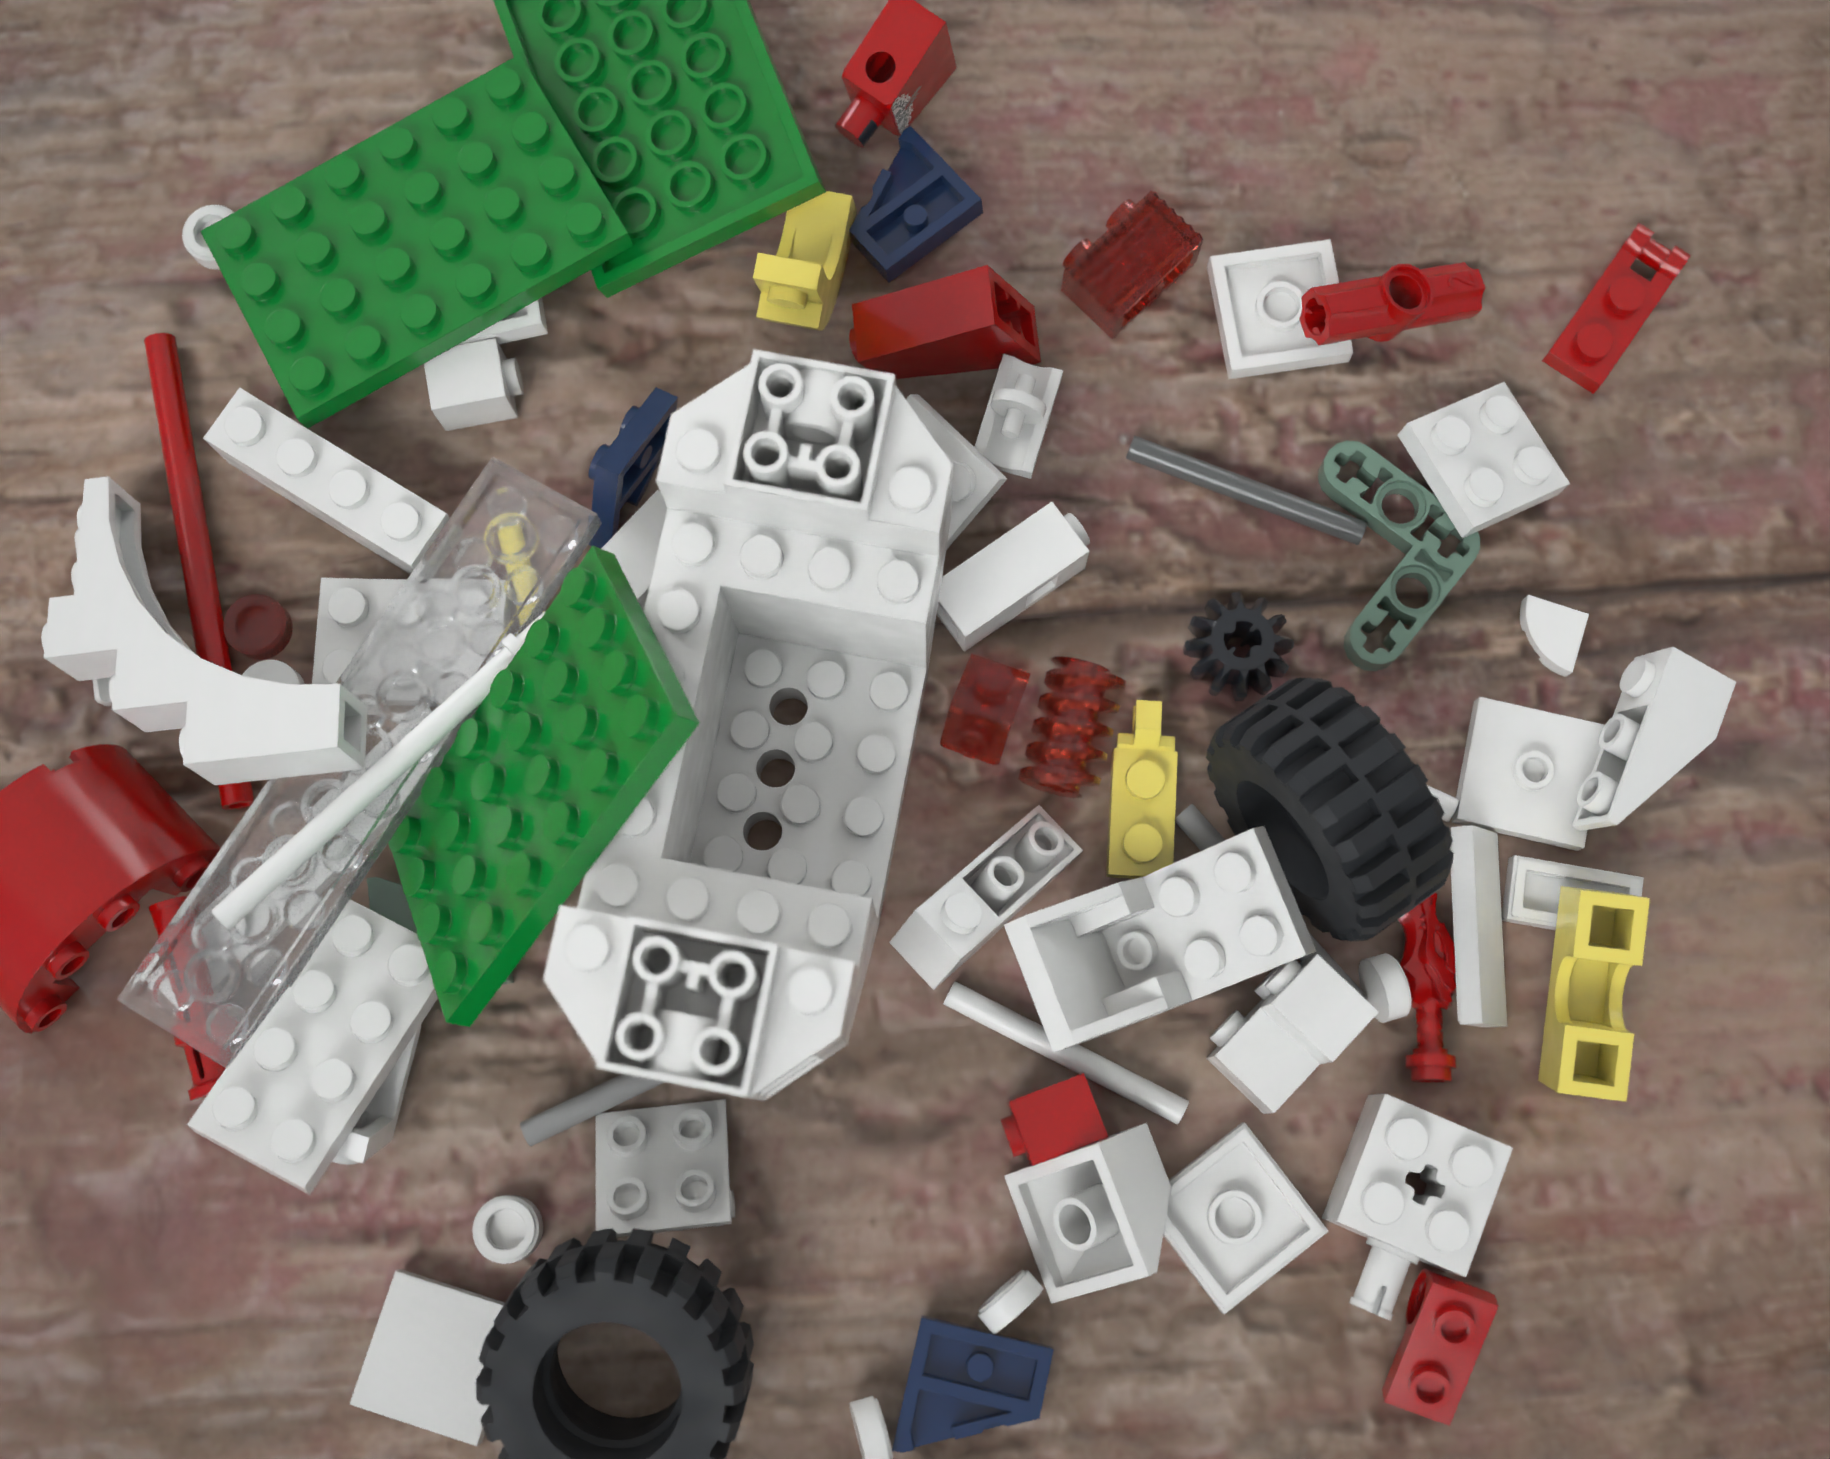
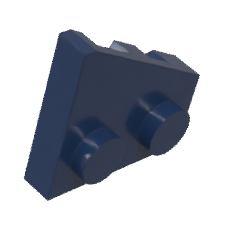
(912, 208)
(626, 466)
(969, 1383)

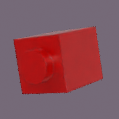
(1053, 1121)

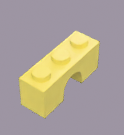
(1584, 1029)

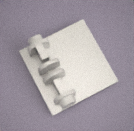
(663, 1168)

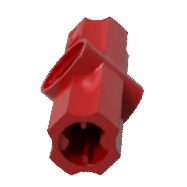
(1391, 303)

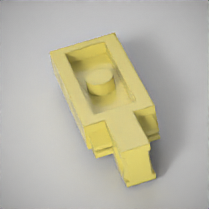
(1142, 797)

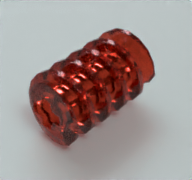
(1070, 727)

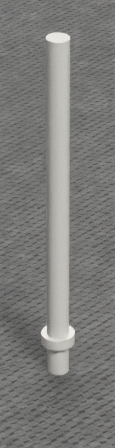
(366, 787)

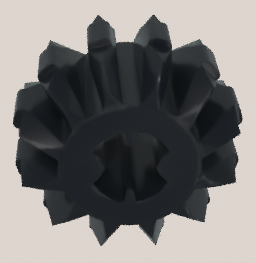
(1249, 624)

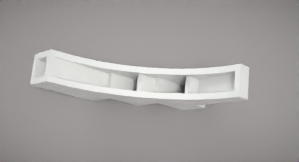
(229, 722)

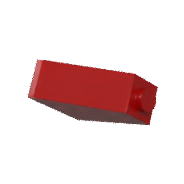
(945, 327)

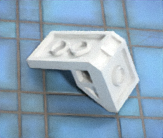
(1159, 939)

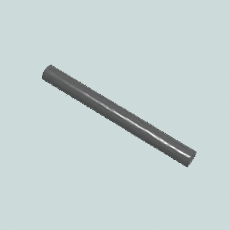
(1246, 490)

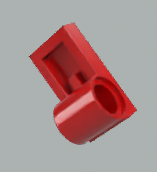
(1440, 1345)

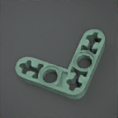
(1421, 556)

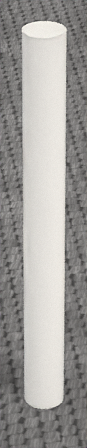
(1074, 1058)

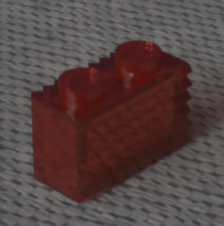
(1130, 262)

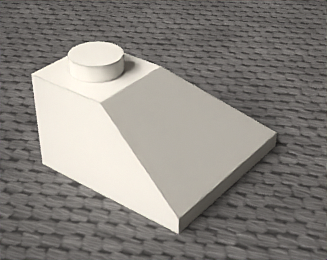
(1094, 1213)

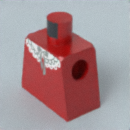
(895, 71)

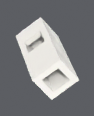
(1011, 574)

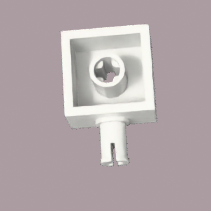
(1404, 1227)

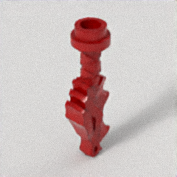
(1431, 975)

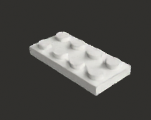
(322, 1050)

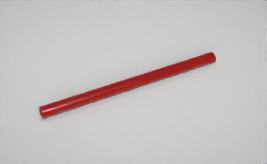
(190, 521)

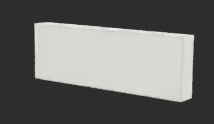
(1478, 927)

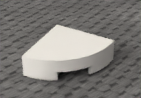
(1553, 632)

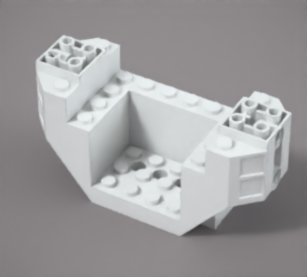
(784, 569)

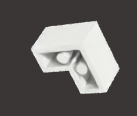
(1300, 1023)

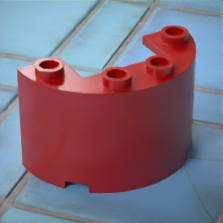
(74, 866)

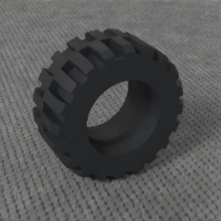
(1337, 804)
(625, 1285)

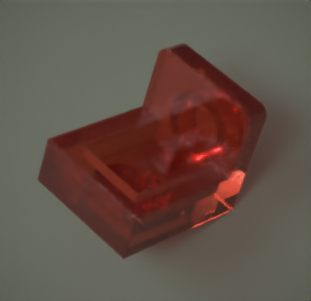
(984, 709)

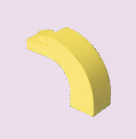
(808, 270)

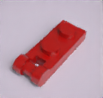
(1614, 310)

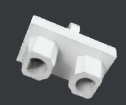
(1018, 415)

